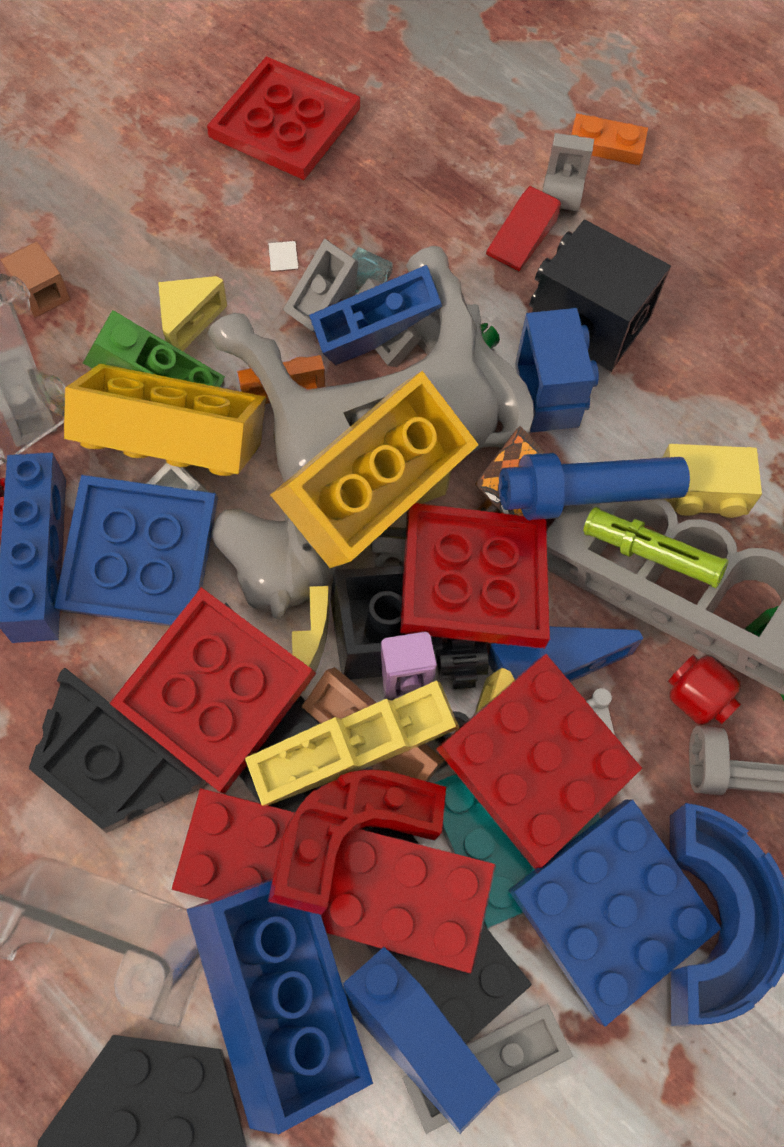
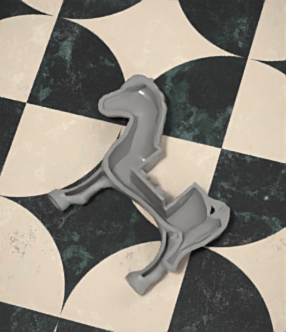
(479, 386)

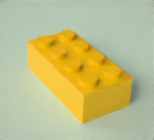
(164, 419)
(375, 471)

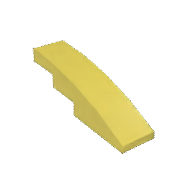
(351, 743)

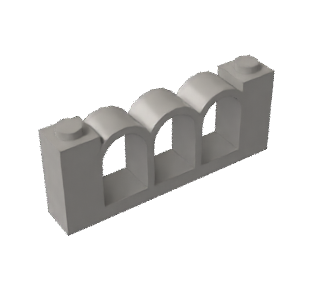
(579, 562)

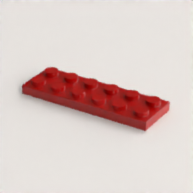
(380, 890)

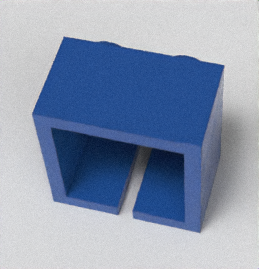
(556, 368)

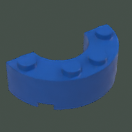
(751, 914)

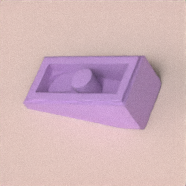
(407, 663)

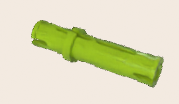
(638, 540)

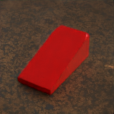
(525, 228)

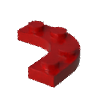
(340, 807)

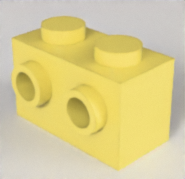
(721, 479)

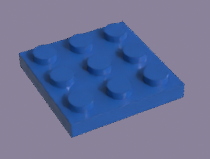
(135, 550)
(615, 911)

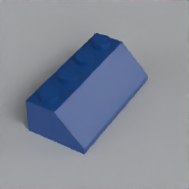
(278, 1007)

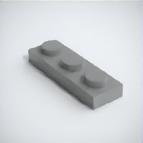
(509, 1056)

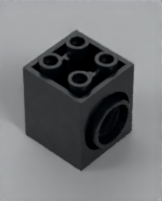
(608, 284)

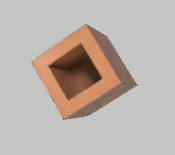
(39, 276)

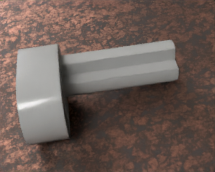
(715, 773)

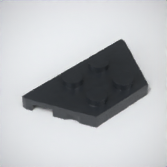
(105, 760)
(150, 1097)

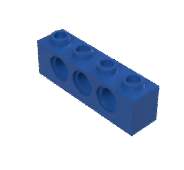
(31, 547)

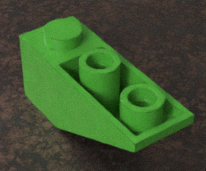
(135, 348)

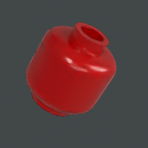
(705, 690)

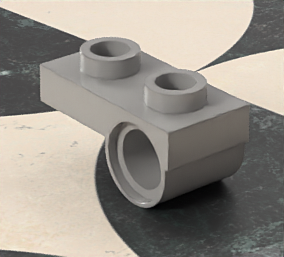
(568, 169)

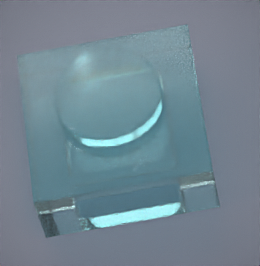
(371, 267)

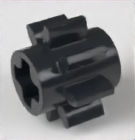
(463, 662)

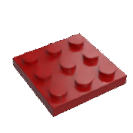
(284, 117)
(475, 576)
(213, 690)
(539, 761)

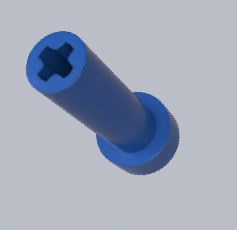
(545, 485)

